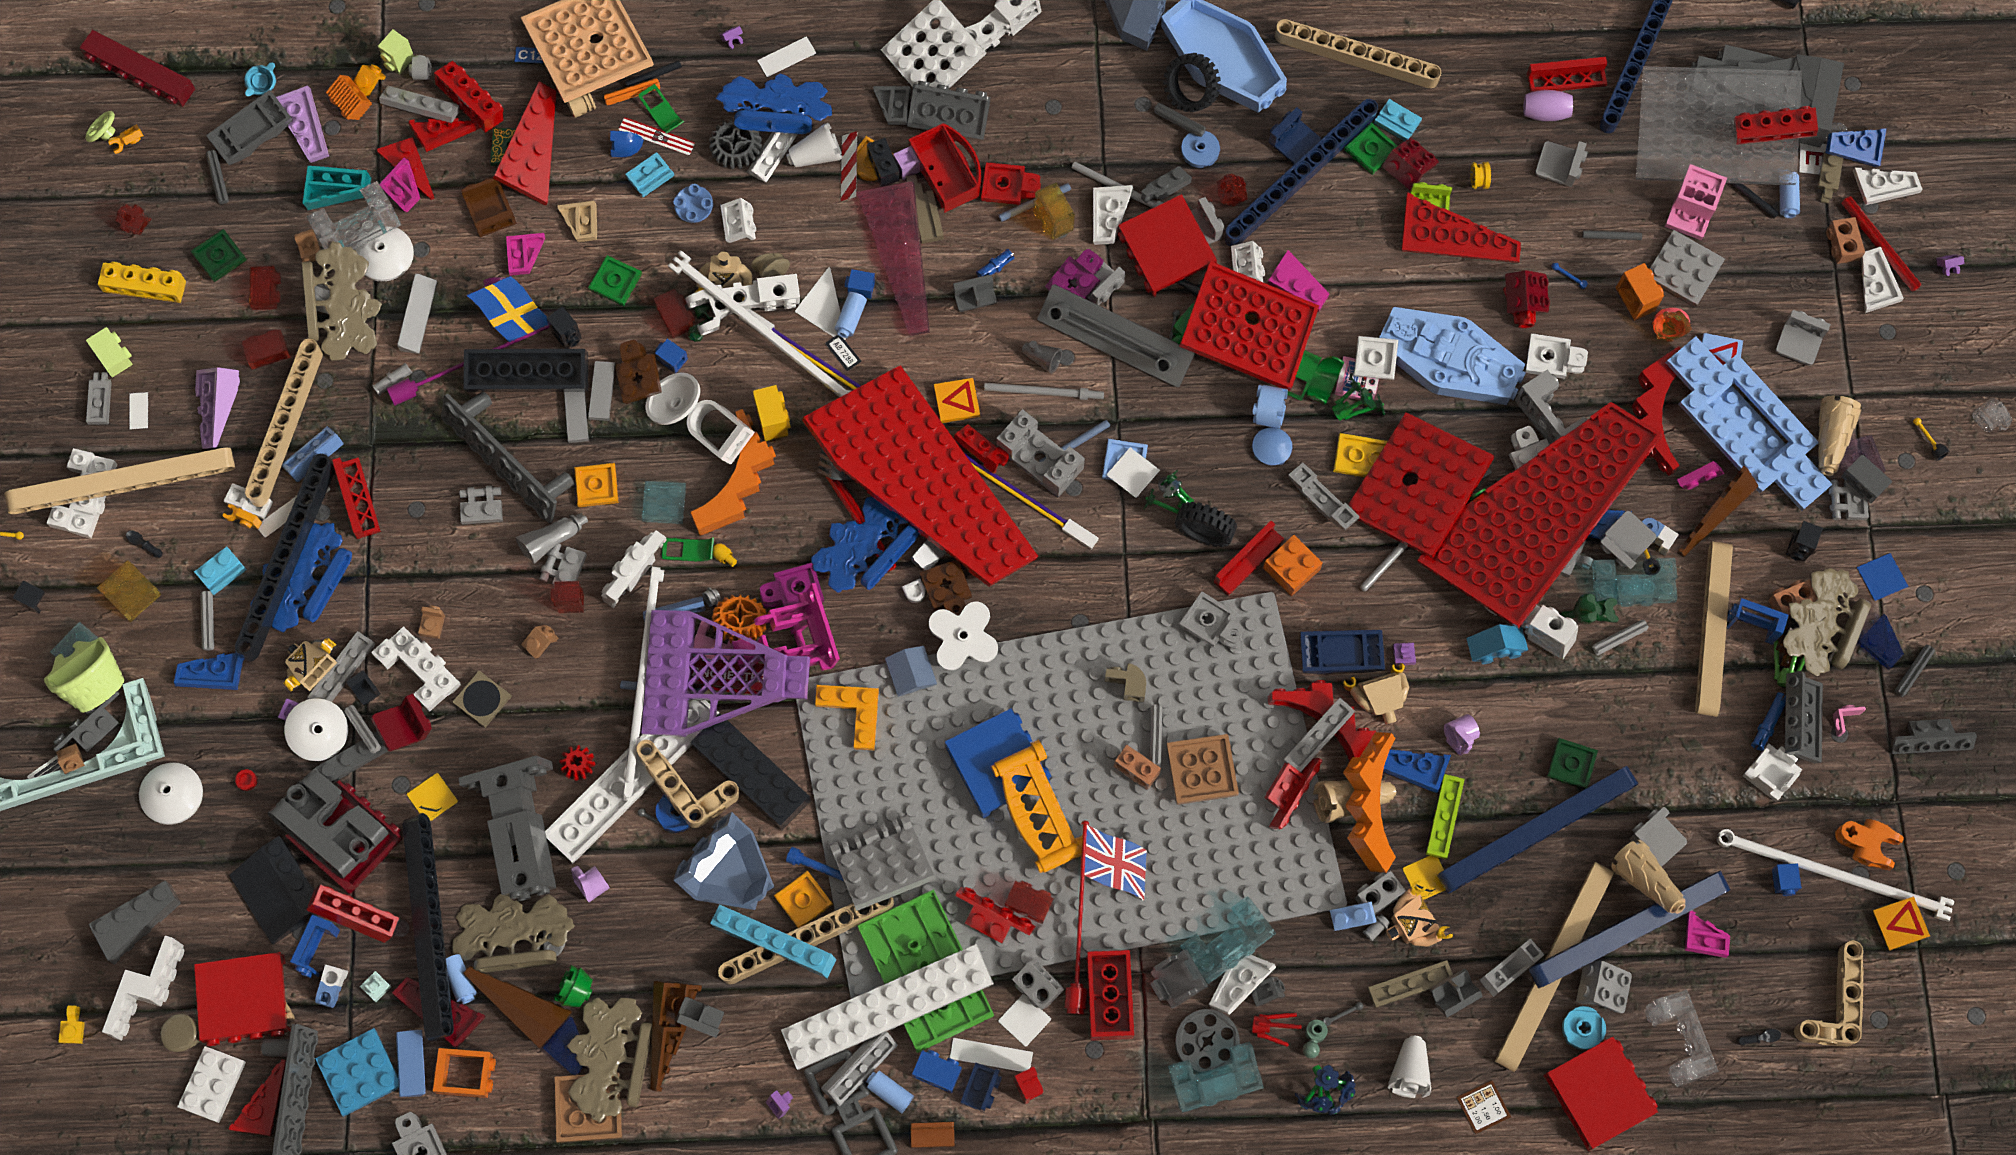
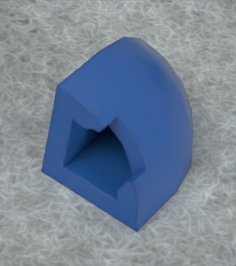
(625, 143)

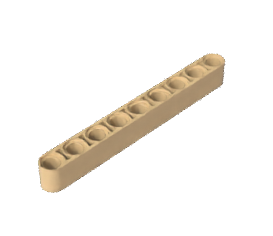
(1364, 60)
(284, 431)
(1714, 629)
(817, 937)

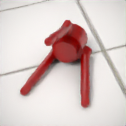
(1525, 319)
(1262, 1024)

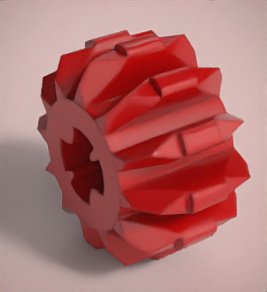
(570, 767)

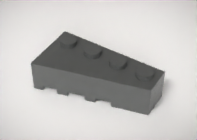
(128, 923)

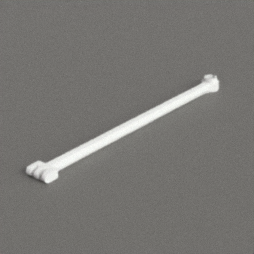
(755, 323)
(655, 577)
(1937, 906)

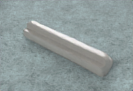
(207, 623)
(1620, 637)
(362, 729)
(1155, 734)

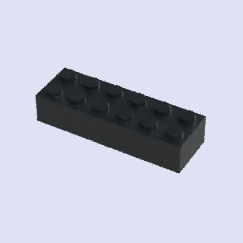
(526, 370)
(752, 771)

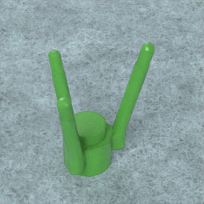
(1781, 676)

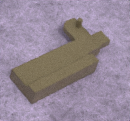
(928, 216)

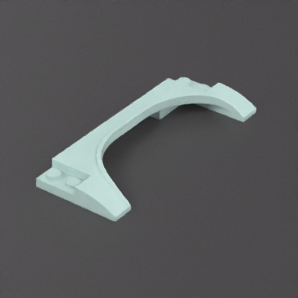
(132, 748)

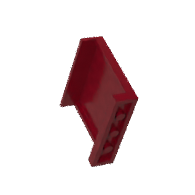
(364, 868)

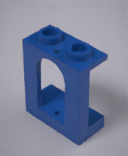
(1775, 627)
(302, 958)

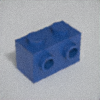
(937, 1071)

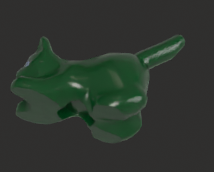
(1589, 610)

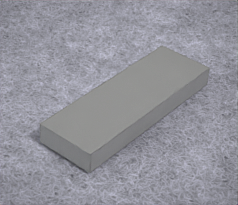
(602, 391)
(576, 417)

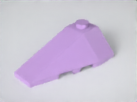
(217, 393)

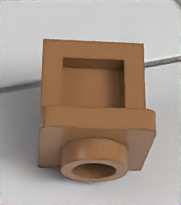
(307, 245)
(539, 640)

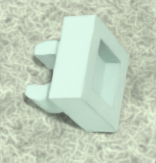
(375, 986)

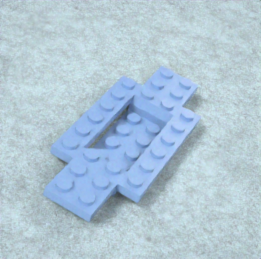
(1741, 430)

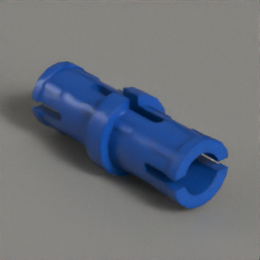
(996, 264)

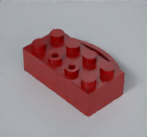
(950, 168)

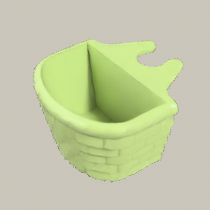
(86, 675)

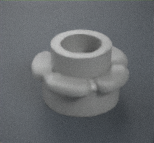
(711, 597)

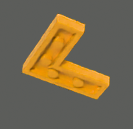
(859, 698)

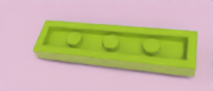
(1445, 816)

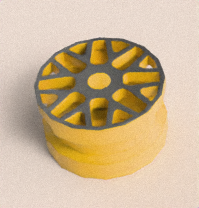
(1480, 175)

